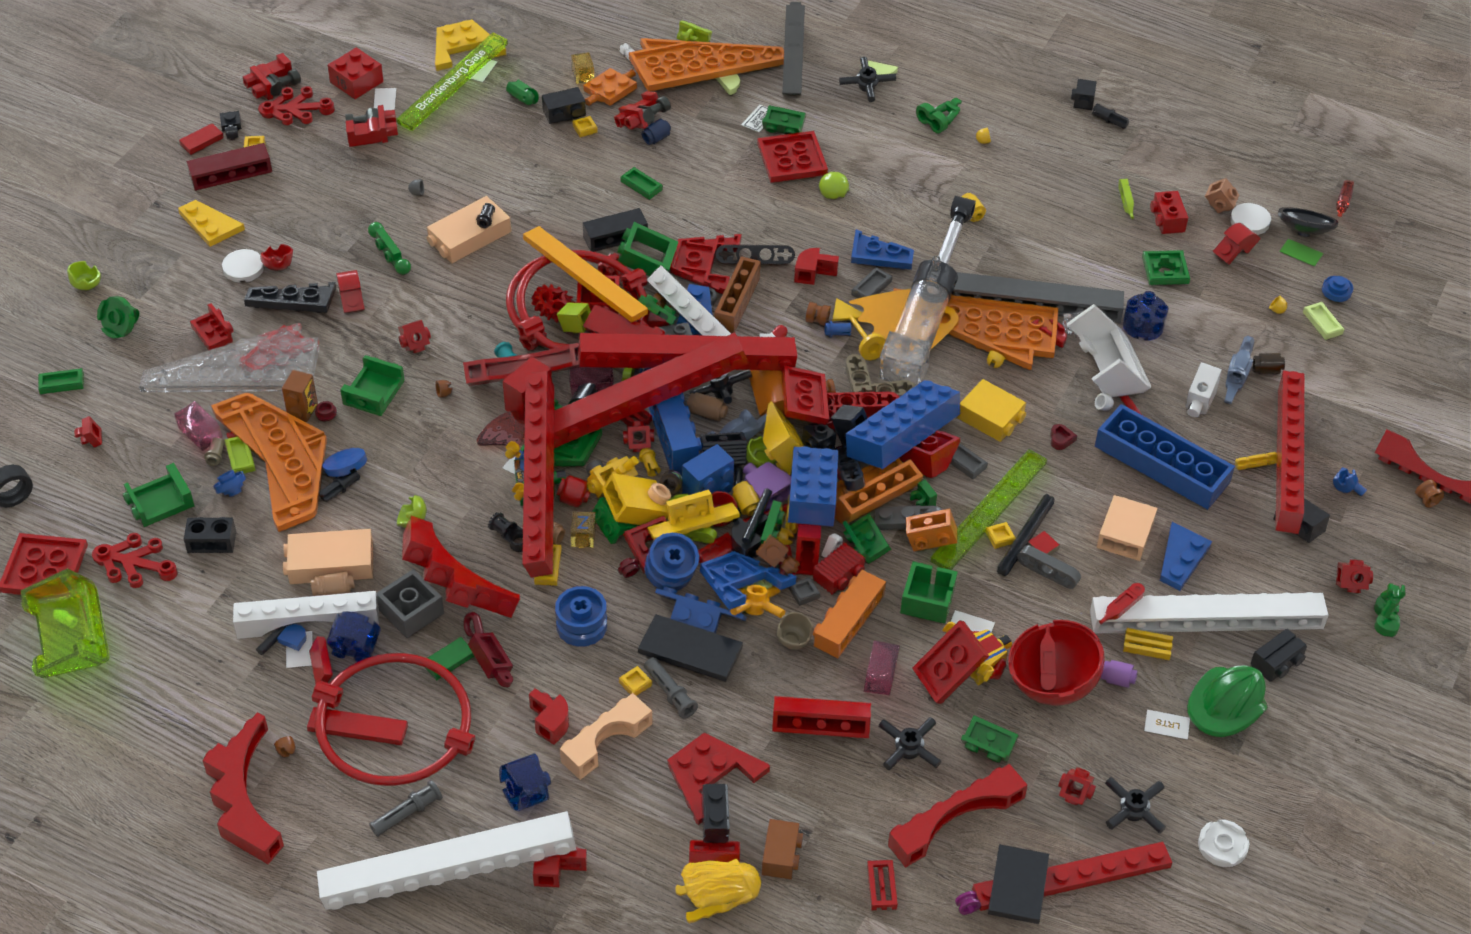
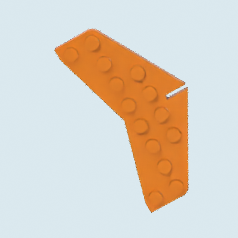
(291, 453)

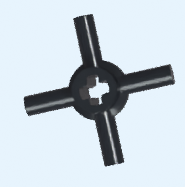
(867, 79)
(723, 385)
(909, 743)
(1135, 805)

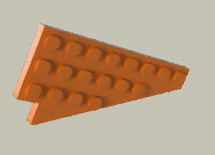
(681, 62)
(1004, 328)

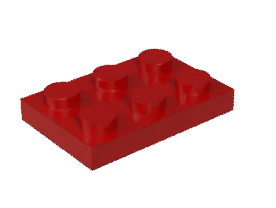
(805, 395)
(950, 662)

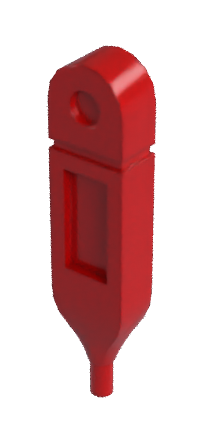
(1123, 602)
(1048, 661)

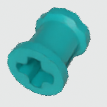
(504, 349)

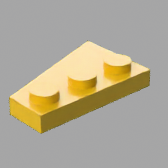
(209, 223)

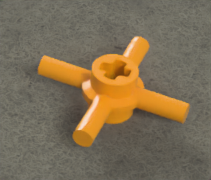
(758, 601)

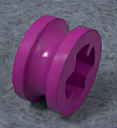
(967, 902)

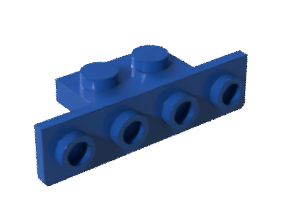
(697, 613)

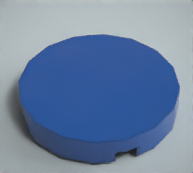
(343, 461)

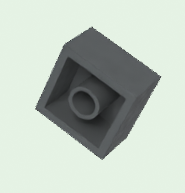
(410, 603)

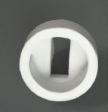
(1104, 402)

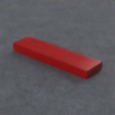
(361, 726)

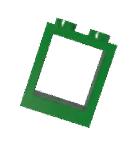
(652, 239)

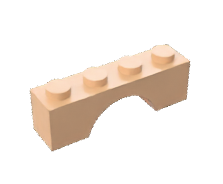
(626, 718)

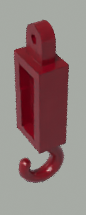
(488, 651)

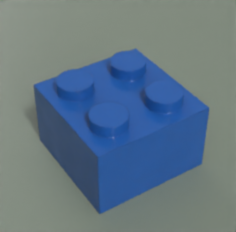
(708, 471)

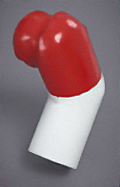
(779, 331)

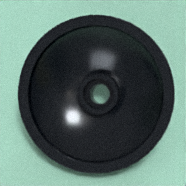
(1307, 221)

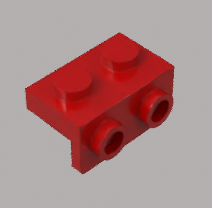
(213, 328)

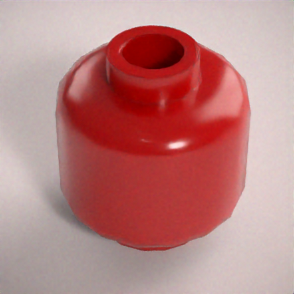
(573, 491)

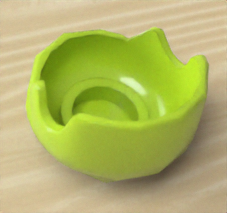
(834, 185)
(82, 276)
(756, 452)
(416, 509)

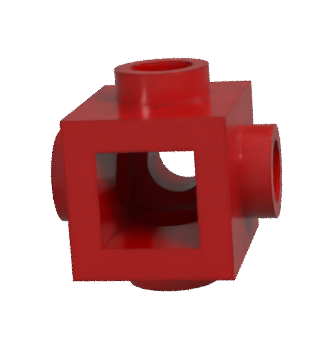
(407, 336)
(644, 442)
(1347, 572)
(1071, 792)

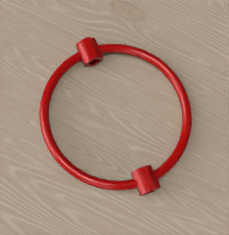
(534, 326)
(532, 343)
(330, 696)

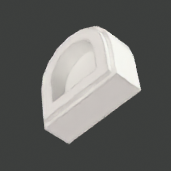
(832, 543)

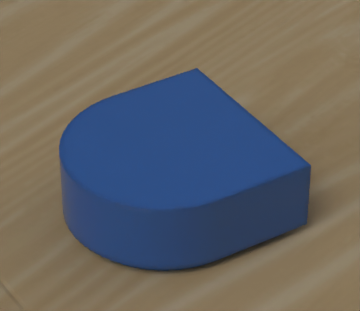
(293, 636)

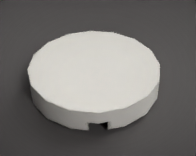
(1252, 216)
(242, 265)
(1223, 843)

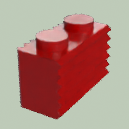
(838, 568)

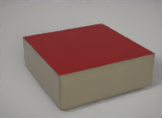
(1044, 543)

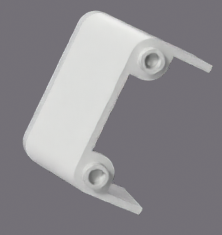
(1115, 357)

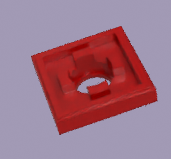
(638, 537)

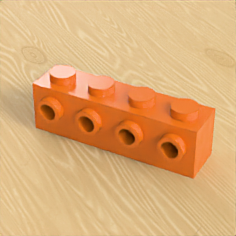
(849, 613)

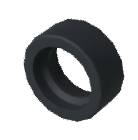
(20, 491)

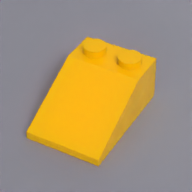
(780, 438)

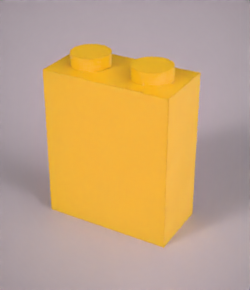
(992, 410)
(630, 499)

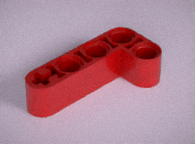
(870, 401)

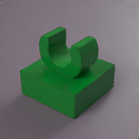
(925, 494)

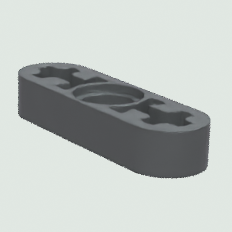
(1061, 573)

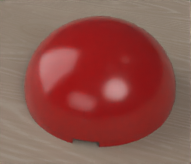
(1078, 662)

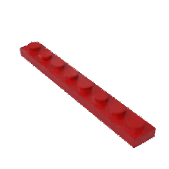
(1094, 871)

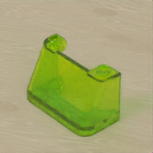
(67, 624)

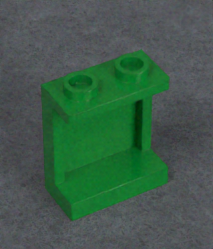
(373, 386)
(159, 497)

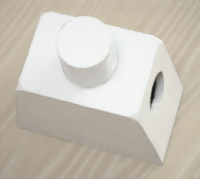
(1201, 396)

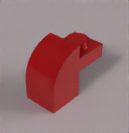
(1237, 239)
(811, 263)
(350, 291)
(553, 715)
(548, 870)

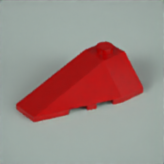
(933, 454)

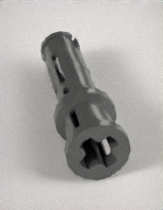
(676, 694)
(416, 802)

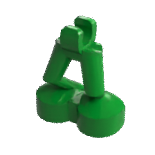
(934, 116)
(1387, 608)

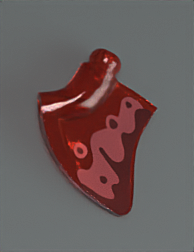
(1344, 197)
(503, 430)

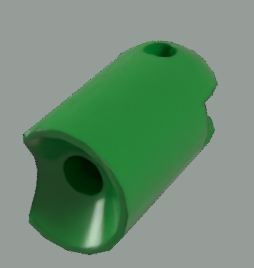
(522, 92)

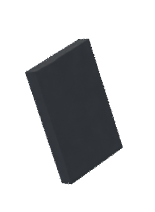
(1018, 884)

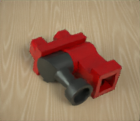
(271, 77)
(643, 111)
(371, 127)

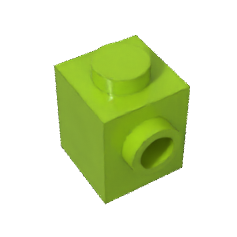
(573, 317)

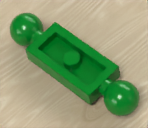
(389, 248)

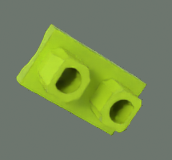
(691, 32)

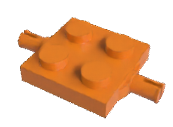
(610, 87)

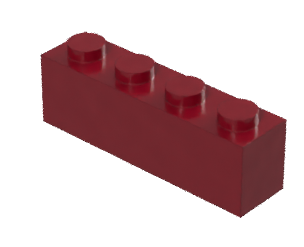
(229, 166)

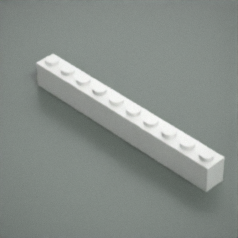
(1215, 613)
(446, 861)

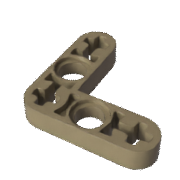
(867, 386)

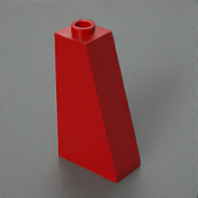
(808, 547)

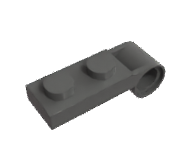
(895, 517)

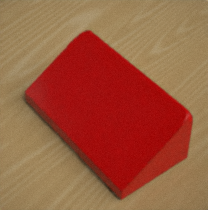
(718, 852)

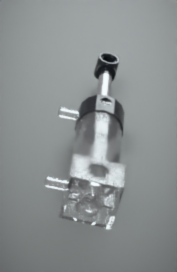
(908, 348)

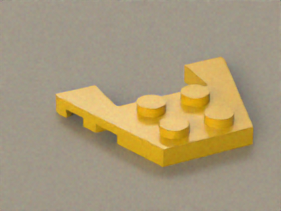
(457, 39)

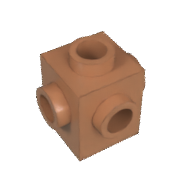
(1222, 195)

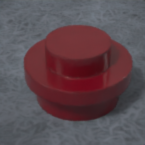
(325, 411)
(628, 567)

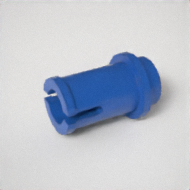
(837, 329)

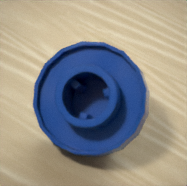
(1337, 288)
(230, 483)

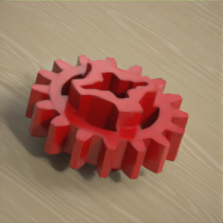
(550, 301)

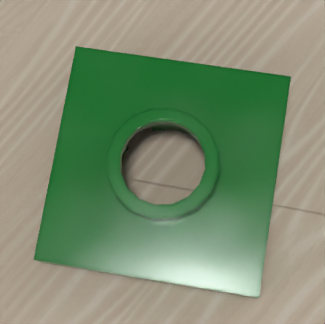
(1172, 260)

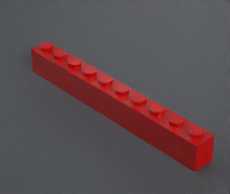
(654, 350)
(648, 388)
(1290, 452)
(538, 475)

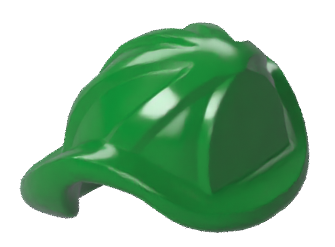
(1227, 700)

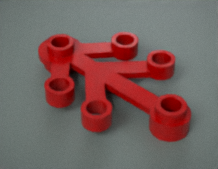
(273, 109)
(106, 554)

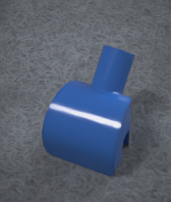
(1347, 482)

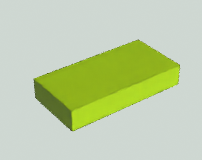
(239, 455)

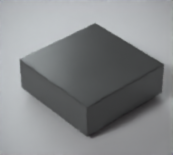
(804, 591)

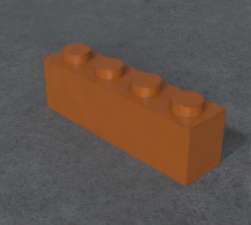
(738, 293)

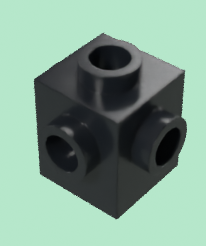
(818, 436)

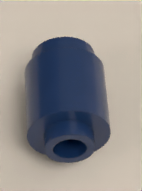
(656, 131)

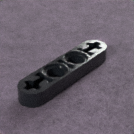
(755, 253)
(849, 470)

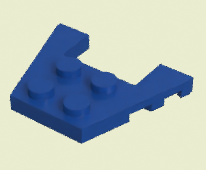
(735, 571)

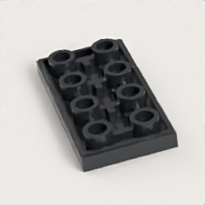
(690, 647)

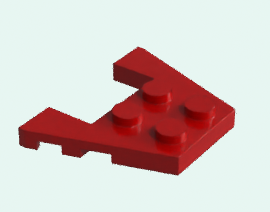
(696, 257)
(706, 762)

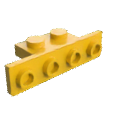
(693, 513)

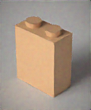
(1126, 527)

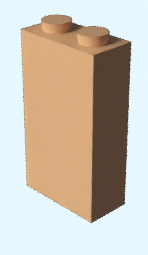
(460, 235)
(328, 553)

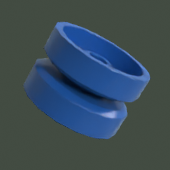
(671, 561)
(581, 616)

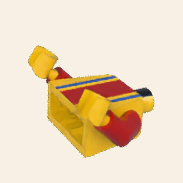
(997, 650)

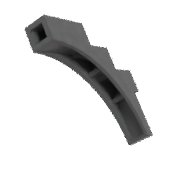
(793, 49)

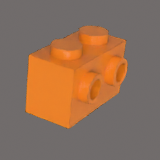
(931, 530)

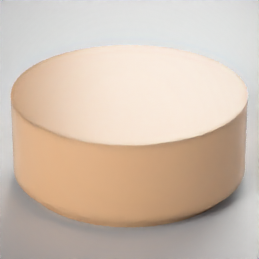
(659, 493)

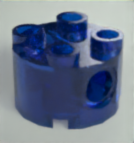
(1145, 316)
(353, 636)
(524, 782)

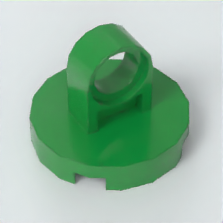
(117, 316)

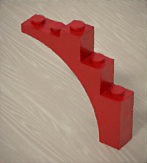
(441, 568)
(230, 766)

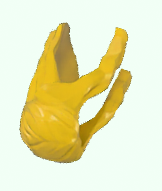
(716, 884)

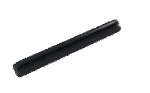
(1025, 534)

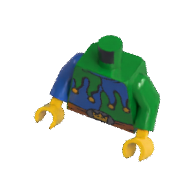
(513, 451)

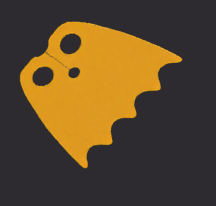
(885, 311)

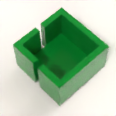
(927, 599)

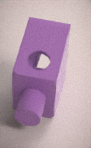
(768, 477)

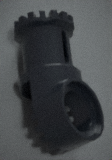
(508, 530)

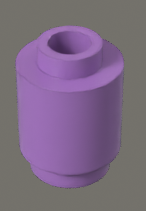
(1119, 673)

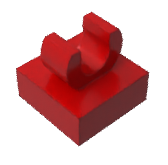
(89, 432)

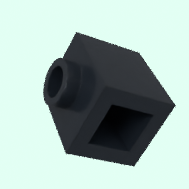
(1084, 94)

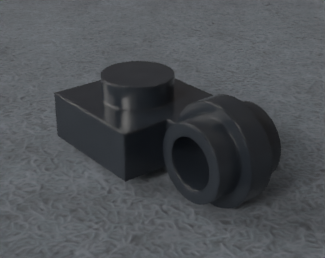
(230, 124)

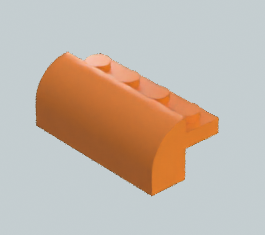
(766, 388)
(879, 488)

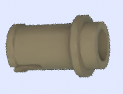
(213, 455)

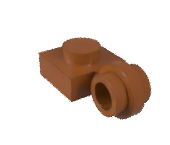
(774, 552)

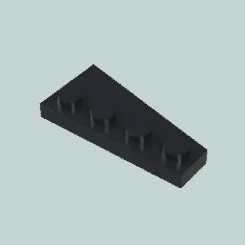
(310, 298)

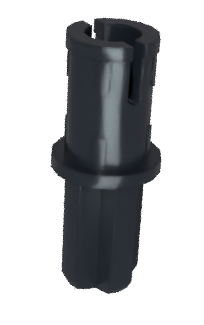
(1110, 116)
(339, 485)

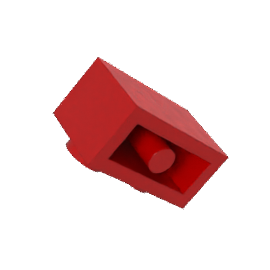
(1169, 212)

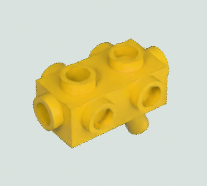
(600, 474)

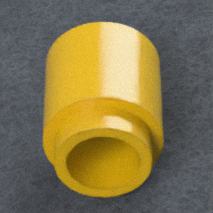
(979, 210)
(745, 497)

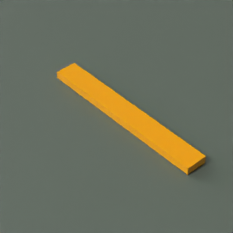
(585, 274)

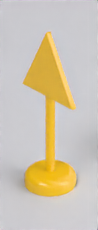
(872, 344)

